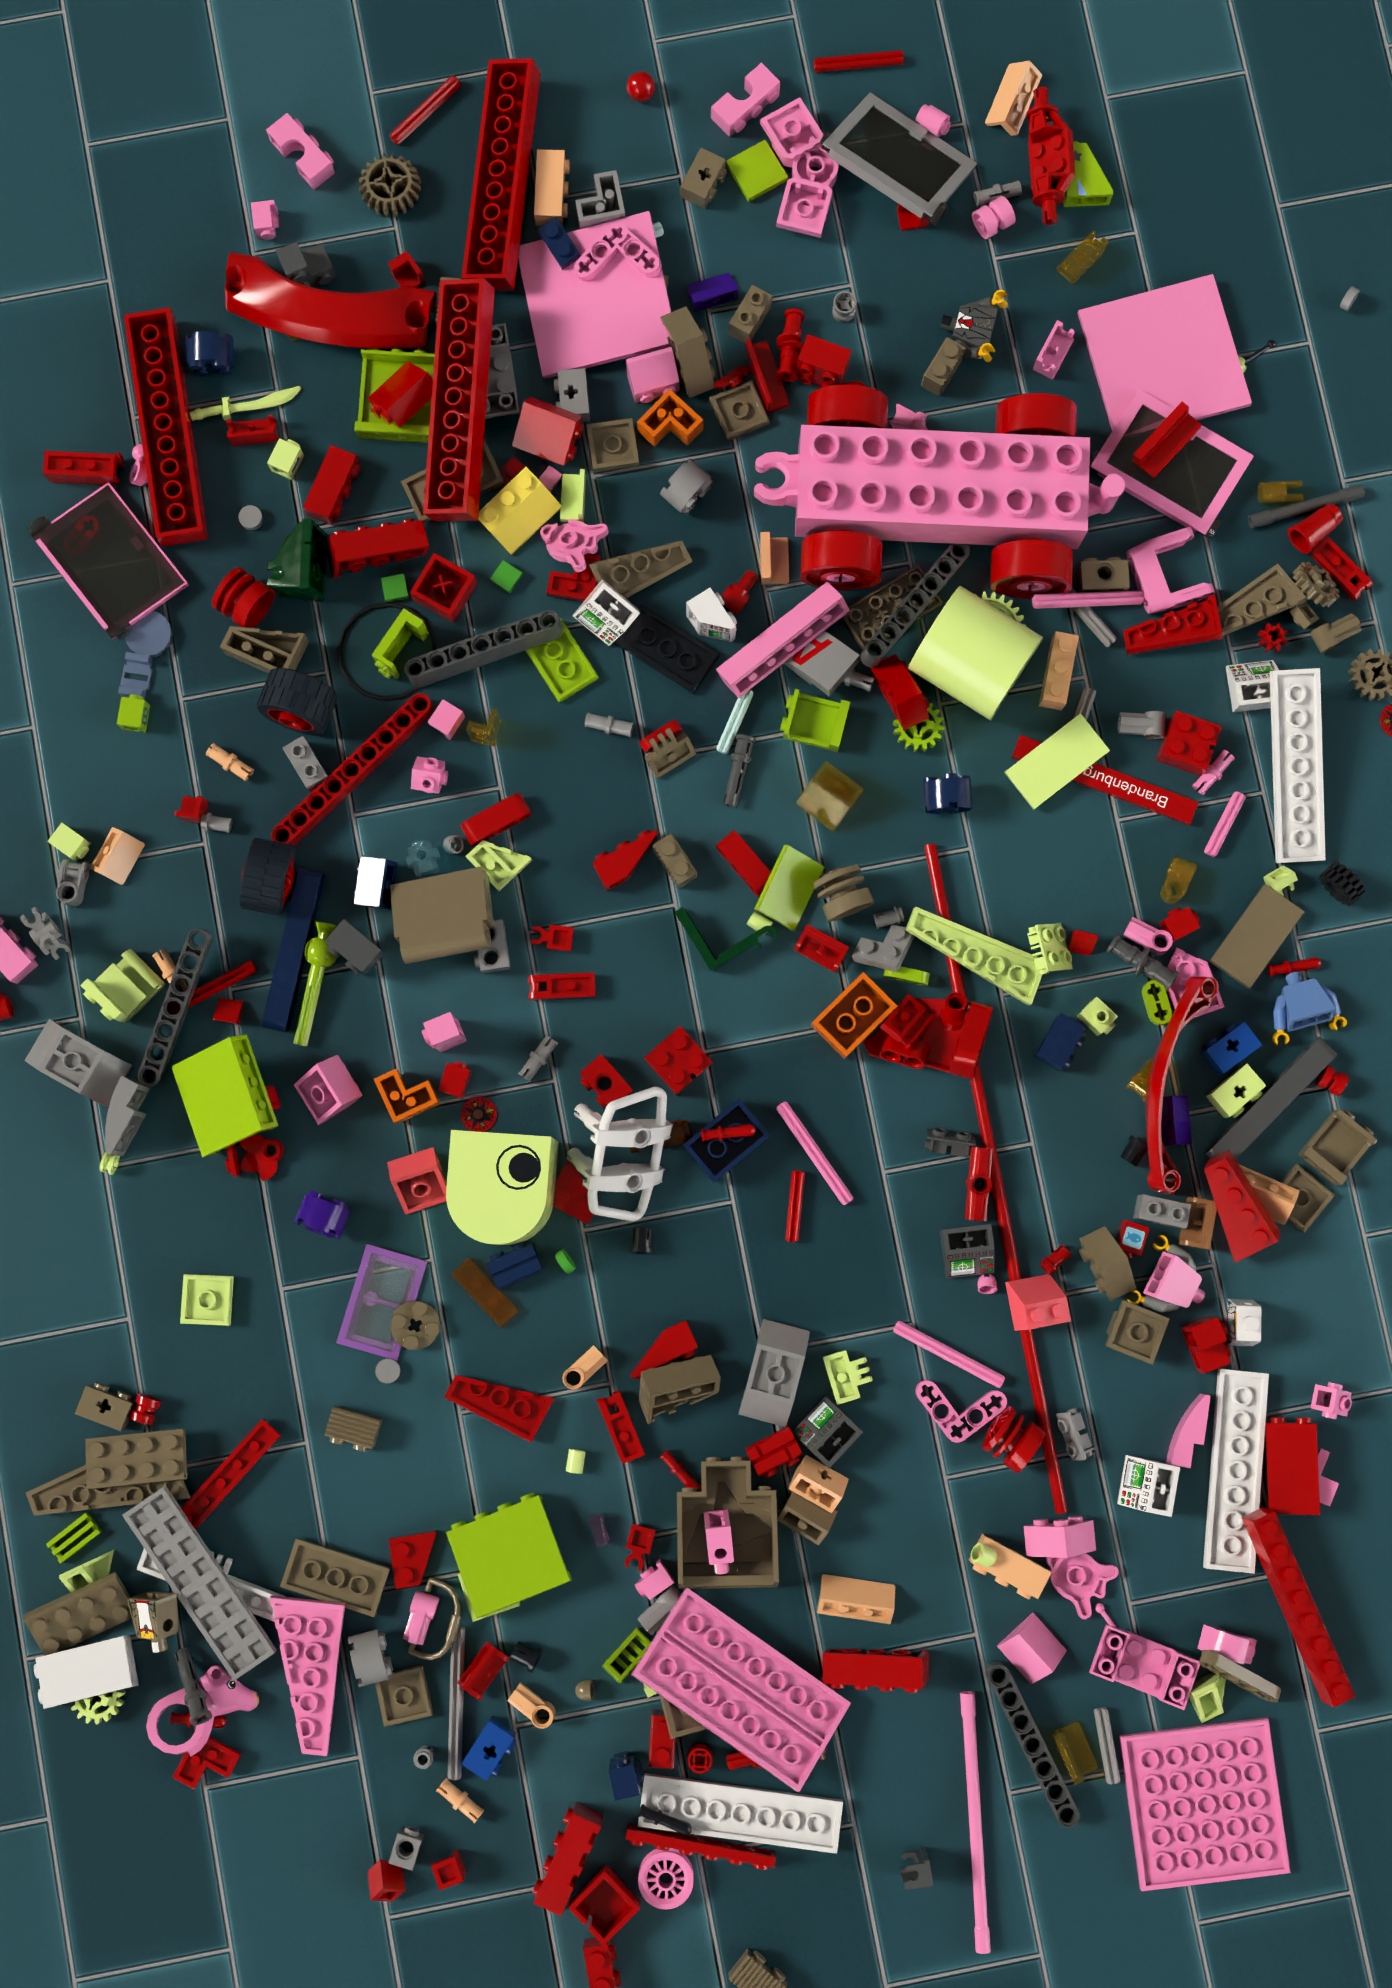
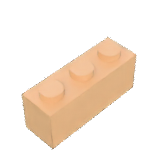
(551, 186)
(1058, 670)
(1014, 1569)

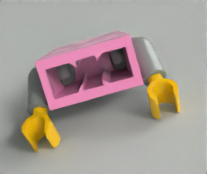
(1172, 1281)

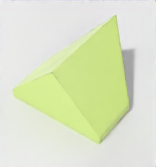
(87, 1572)
(1208, 1696)

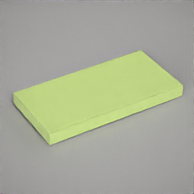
(1057, 761)

